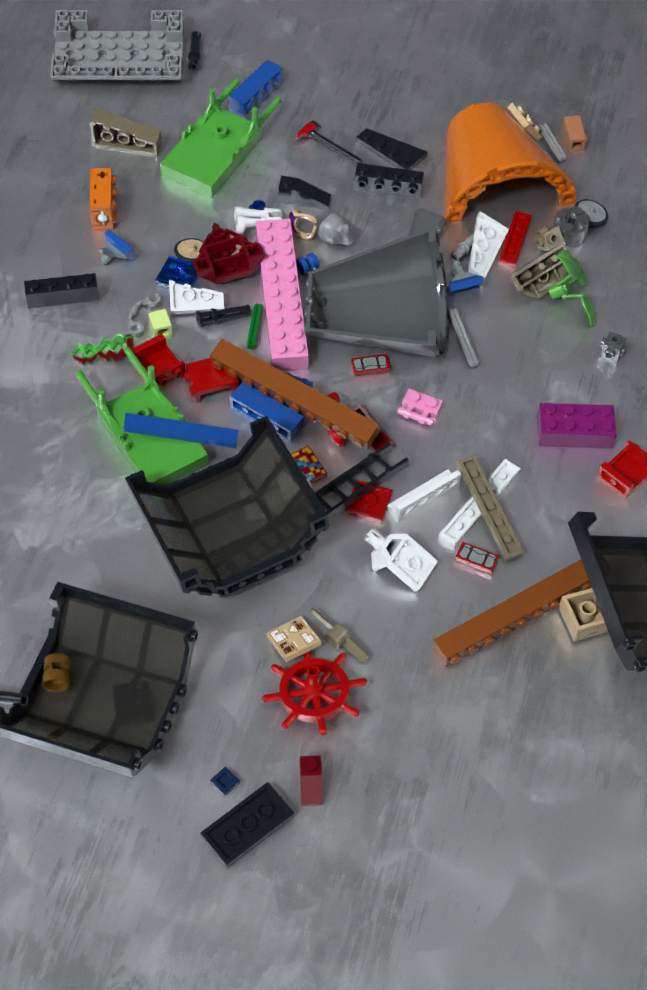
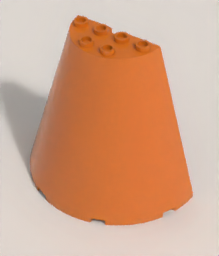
(489, 148)

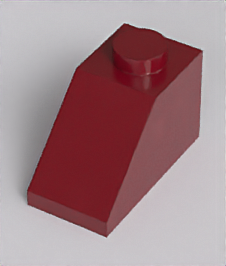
(311, 780)

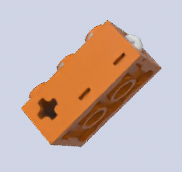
(102, 199)

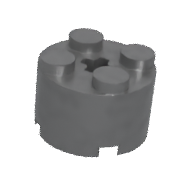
(573, 225)

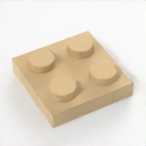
(526, 121)

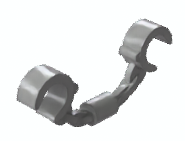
(134, 325)

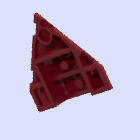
(227, 256)

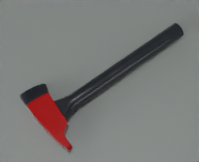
(310, 130)

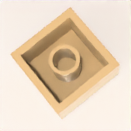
(582, 615)

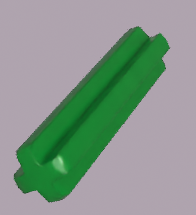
(255, 326)

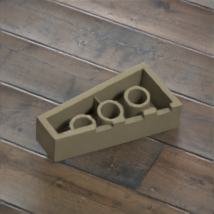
(123, 134)

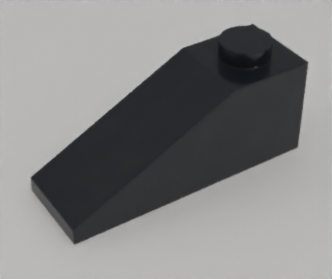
(299, 192)

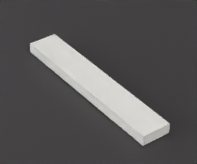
(470, 513)

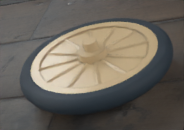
(188, 249)

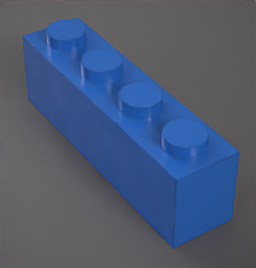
(255, 87)
(256, 405)

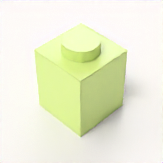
(160, 323)

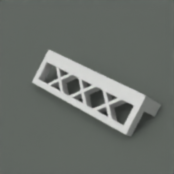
(424, 494)

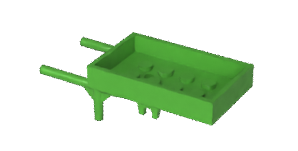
(214, 145)
(159, 457)

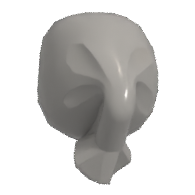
(335, 230)

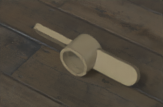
(339, 636)

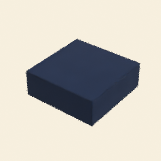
(225, 781)

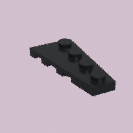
(391, 150)

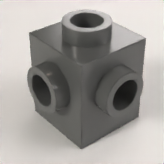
(613, 347)

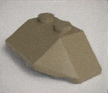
(540, 273)

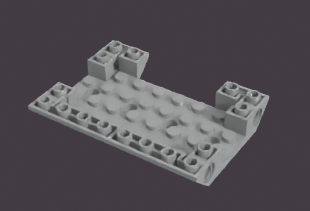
(118, 47)

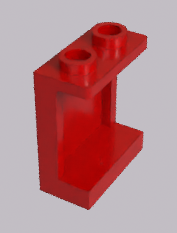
(157, 354)
(207, 379)
(625, 470)

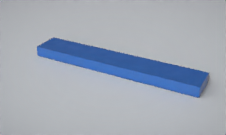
(180, 430)

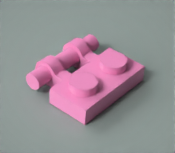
(422, 404)

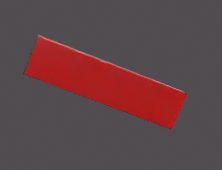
(514, 239)

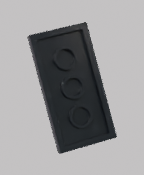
(247, 824)

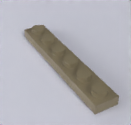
(490, 508)

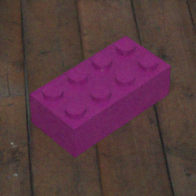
(576, 425)

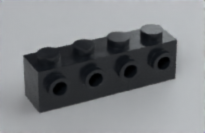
(388, 180)
(61, 290)

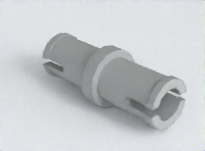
(462, 249)

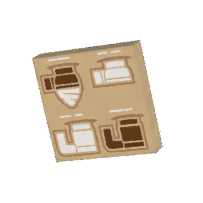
(293, 638)

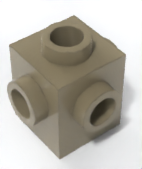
(548, 238)

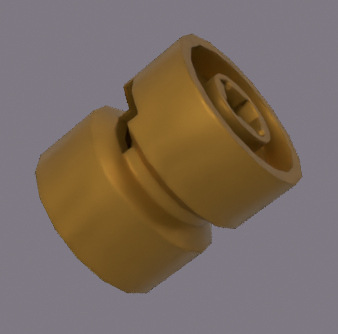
(56, 672)

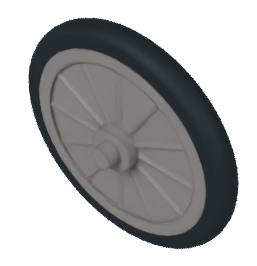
(595, 211)

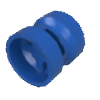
(308, 263)

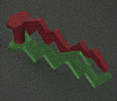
(97, 351)

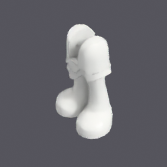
(247, 217)

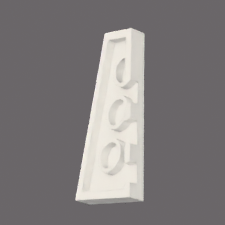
(486, 244)

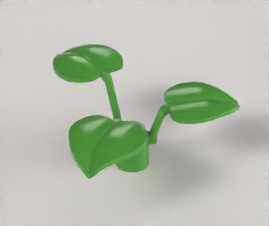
(562, 288)

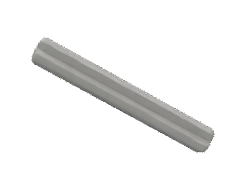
(463, 337)

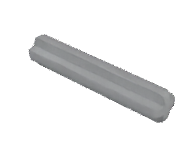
(553, 142)

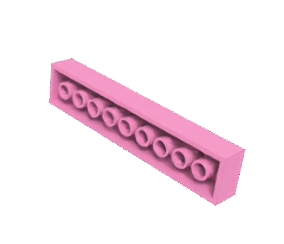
(282, 296)

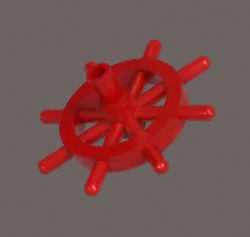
(314, 690)

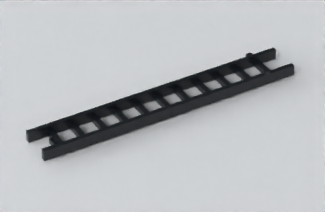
(361, 491)

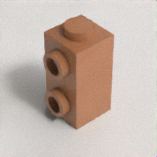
(574, 133)

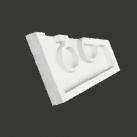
(188, 300)

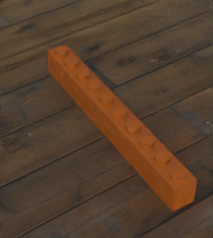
(295, 394)
(510, 614)

